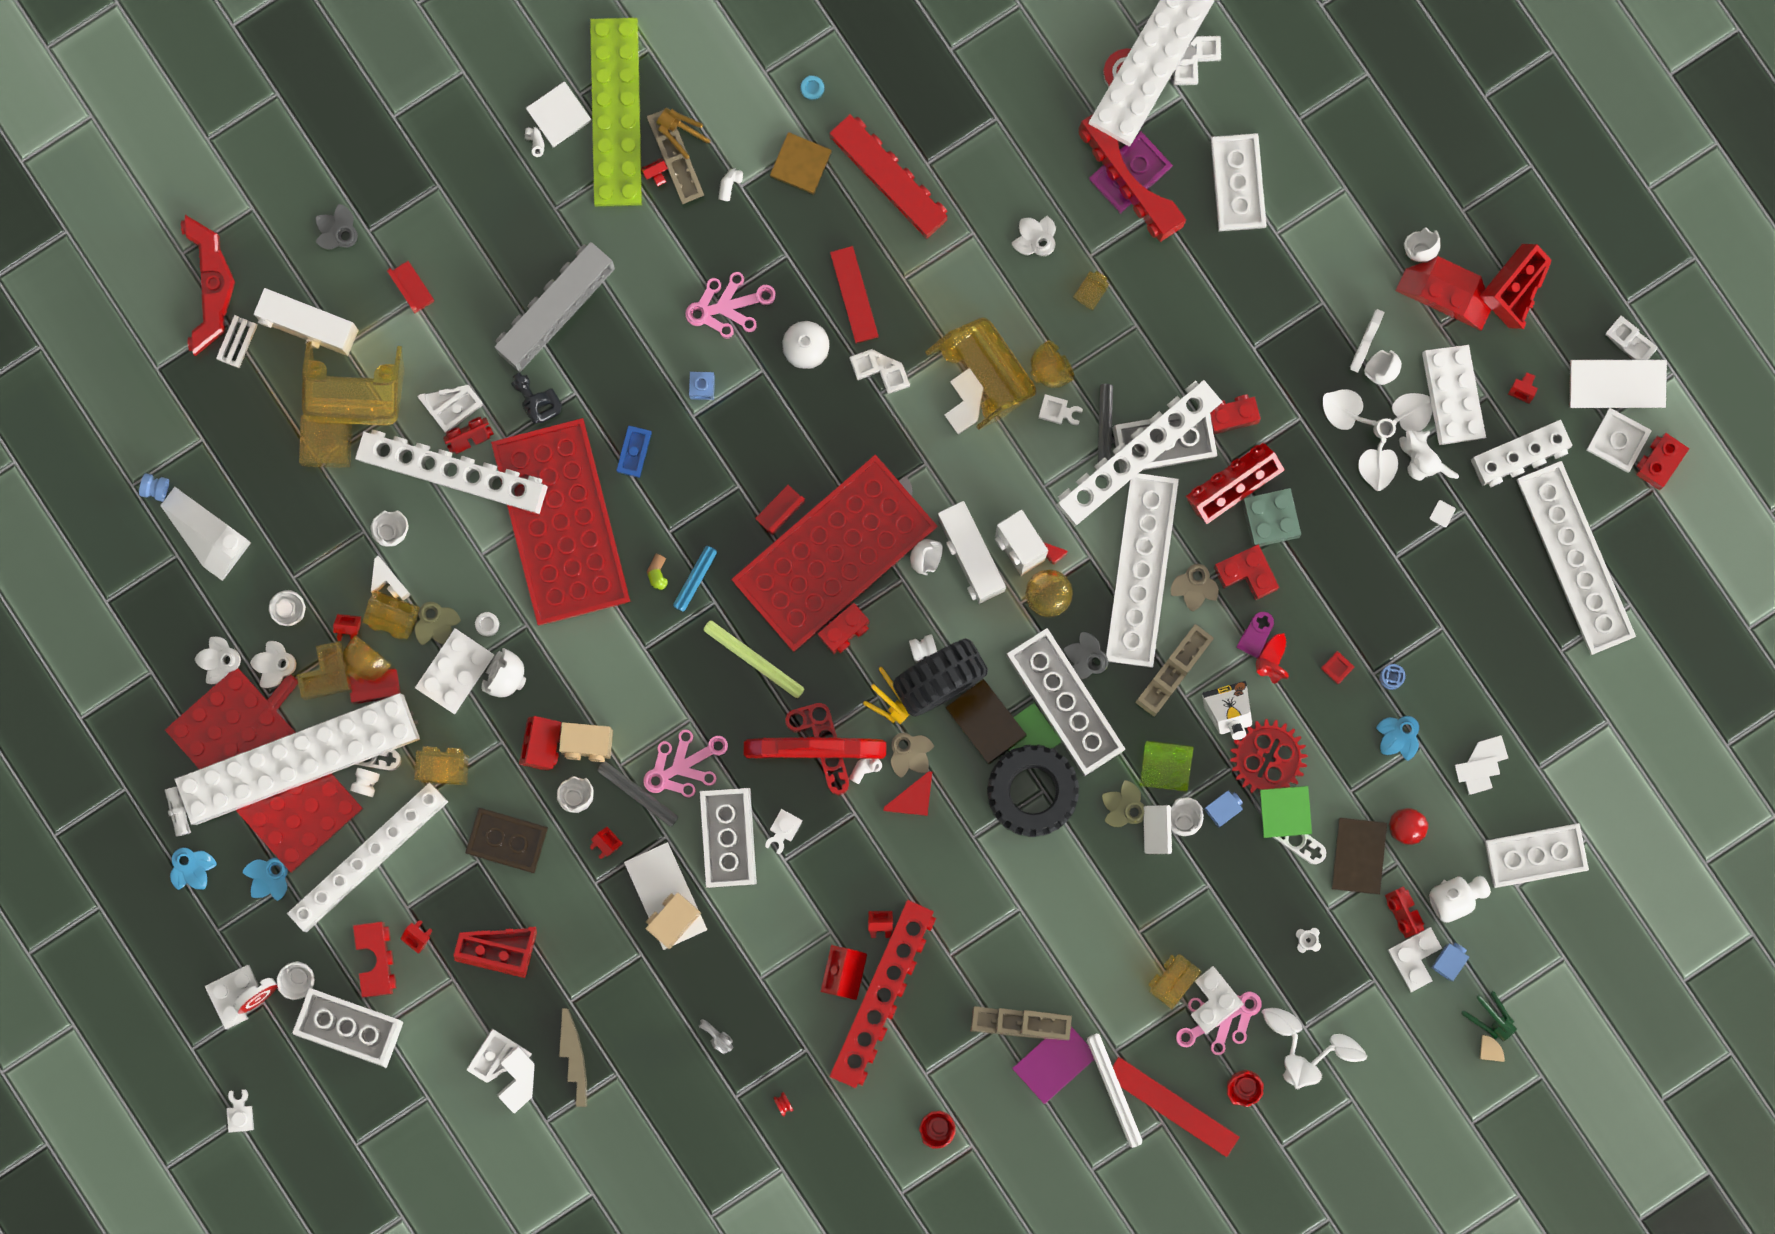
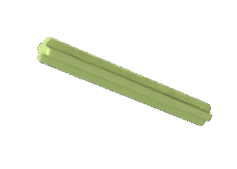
(754, 659)

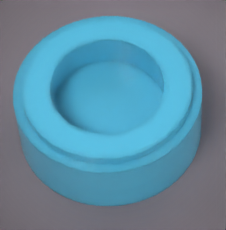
(812, 87)

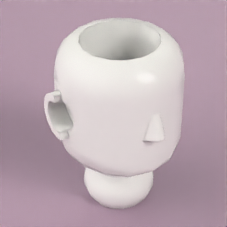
(1457, 898)

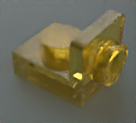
(1092, 290)

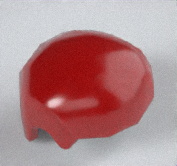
(1408, 826)
(1244, 1088)
(937, 1129)

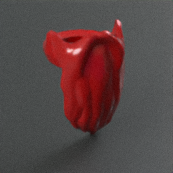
(1270, 658)

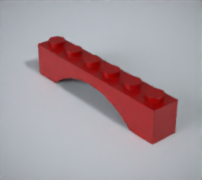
(1159, 213)

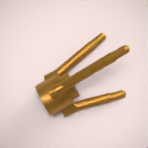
(671, 120)

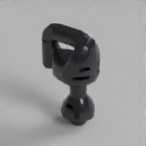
(534, 402)

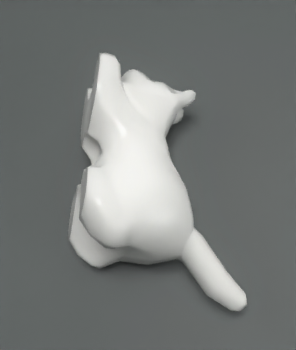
(1423, 460)

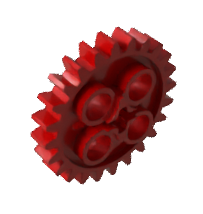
(1287, 767)

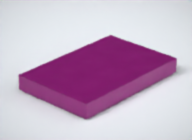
(1144, 164)
(1054, 1065)

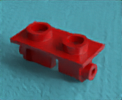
(475, 430)
(1408, 922)

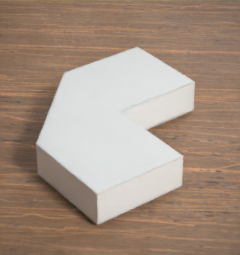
(1200, 49)
(1366, 340)
(873, 362)
(968, 411)
(1485, 749)
(521, 1088)

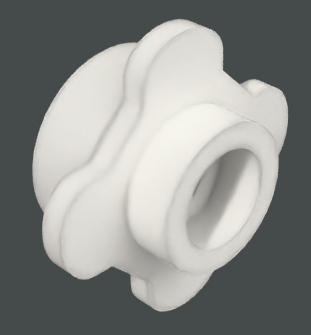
(1313, 944)

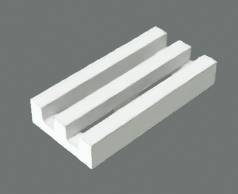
(228, 337)

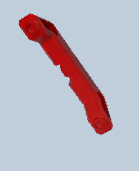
(215, 281)
(815, 748)

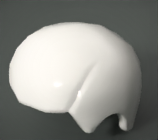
(1422, 245)
(1383, 367)
(389, 528)
(926, 556)
(287, 608)
(575, 794)
(1186, 816)
(295, 980)

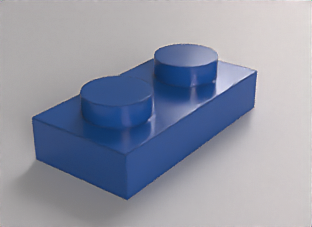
(634, 451)

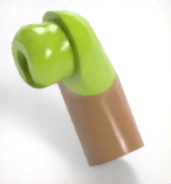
(654, 572)

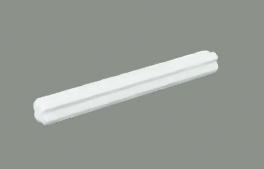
(1114, 1090)

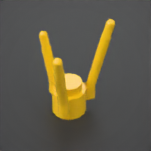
(897, 709)

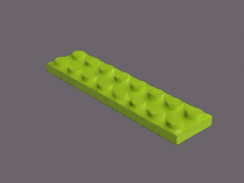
(616, 112)

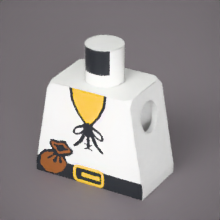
(1229, 709)

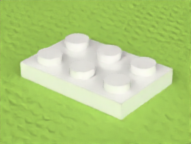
(454, 671)

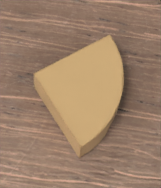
(1490, 1049)

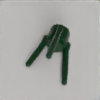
(1502, 1026)

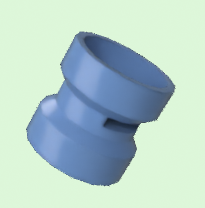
(155, 487)
(1392, 680)

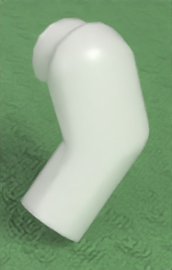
(538, 144)
(727, 182)
(864, 766)

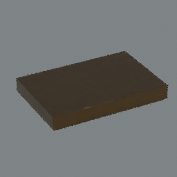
(986, 721)
(506, 840)
(1359, 856)

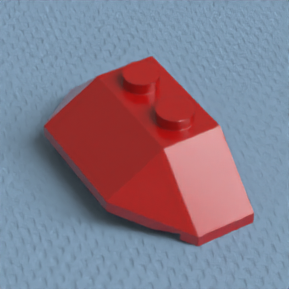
(1447, 290)

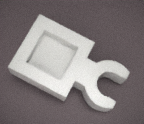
(1055, 409)
(785, 828)
(239, 1117)

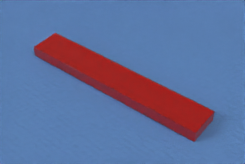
(1174, 1108)

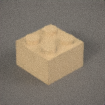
(586, 741)
(672, 920)

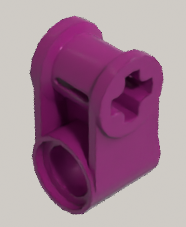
(1254, 638)

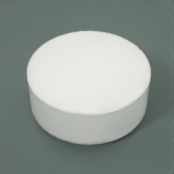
(487, 624)

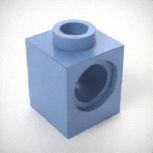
(702, 385)
(1224, 808)
(1450, 961)

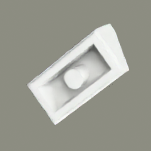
(1157, 829)

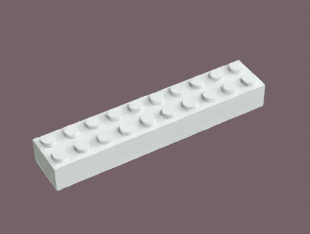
(297, 759)

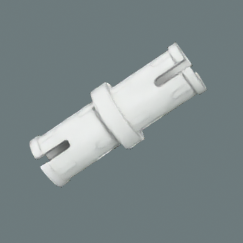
(177, 811)

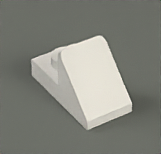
(383, 575)

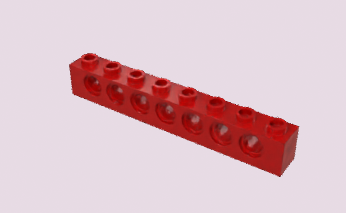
(911, 913)

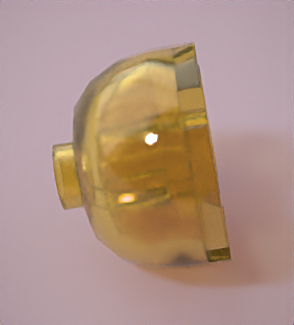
(1050, 366)
(1049, 593)
(364, 661)

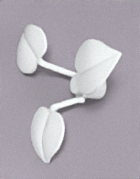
(1374, 465)
(1298, 1070)

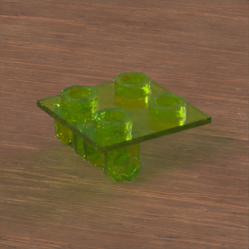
(1166, 766)

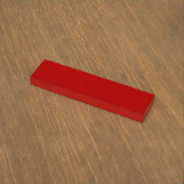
(854, 294)

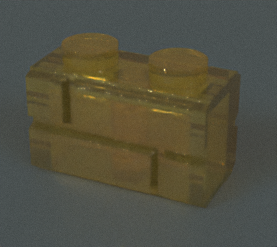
(390, 615)
(1174, 980)

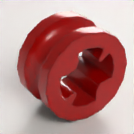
(783, 1104)

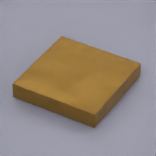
(800, 163)

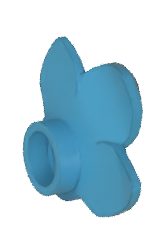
(1396, 739)
(193, 871)
(264, 879)

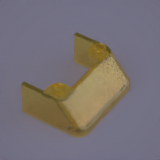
(993, 364)
(349, 398)

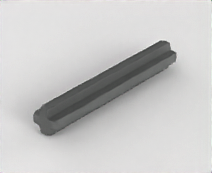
(1105, 422)
(637, 793)

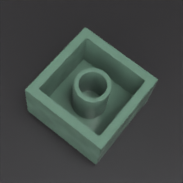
(1271, 517)

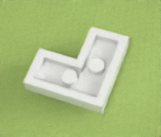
(1408, 958)
(226, 991)
(1221, 1000)

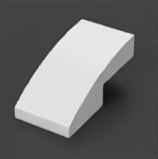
(1630, 341)

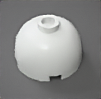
(805, 344)
(505, 674)

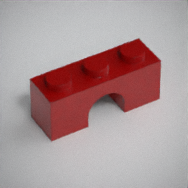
(379, 980)

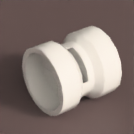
(923, 648)
(365, 782)

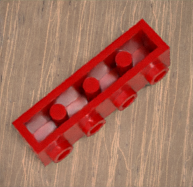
(1234, 482)

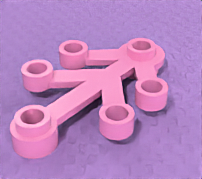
(726, 306)
(682, 766)
(1225, 1025)

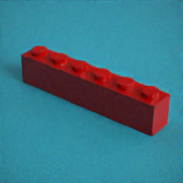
(888, 176)

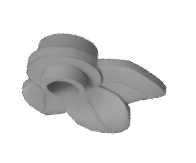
(720, 1041)

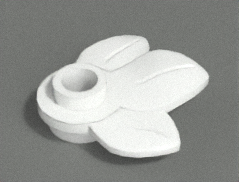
(1034, 233)
(214, 660)
(270, 664)

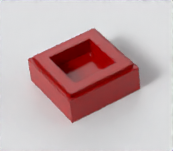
(1337, 667)

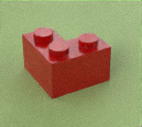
(1249, 566)

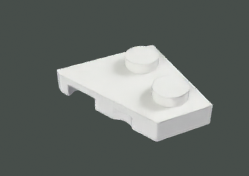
(451, 405)
(486, 1061)

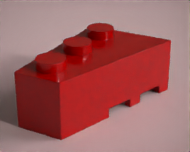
(1516, 284)
(498, 951)

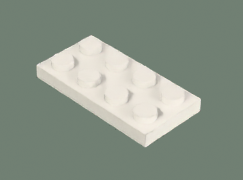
(1453, 394)

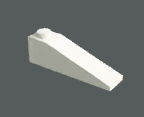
(208, 537)

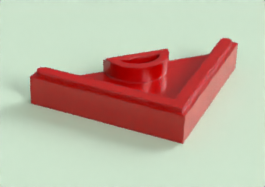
(914, 799)

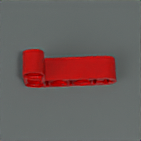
(819, 727)

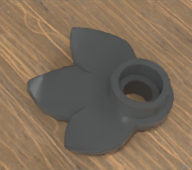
(334, 227)
(1083, 656)

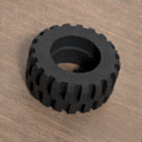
(940, 677)
(1033, 823)

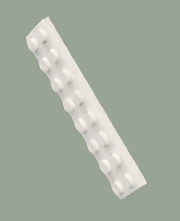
(1148, 67)
(1576, 558)
(1142, 570)

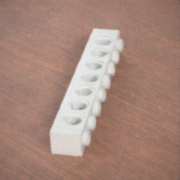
(1206, 401)
(370, 453)
(367, 857)

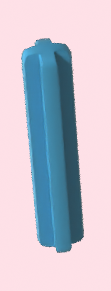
(695, 578)

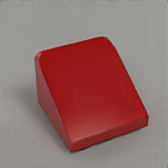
(1055, 553)

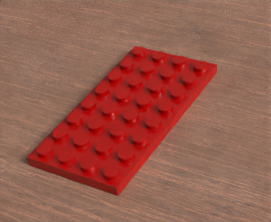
(571, 544)
(834, 553)
(290, 822)

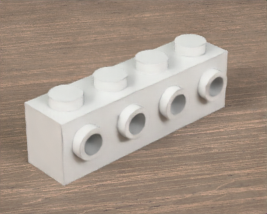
(1521, 453)

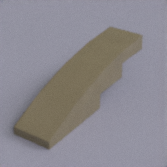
(678, 167)
(1174, 670)
(1021, 1023)
(571, 1047)

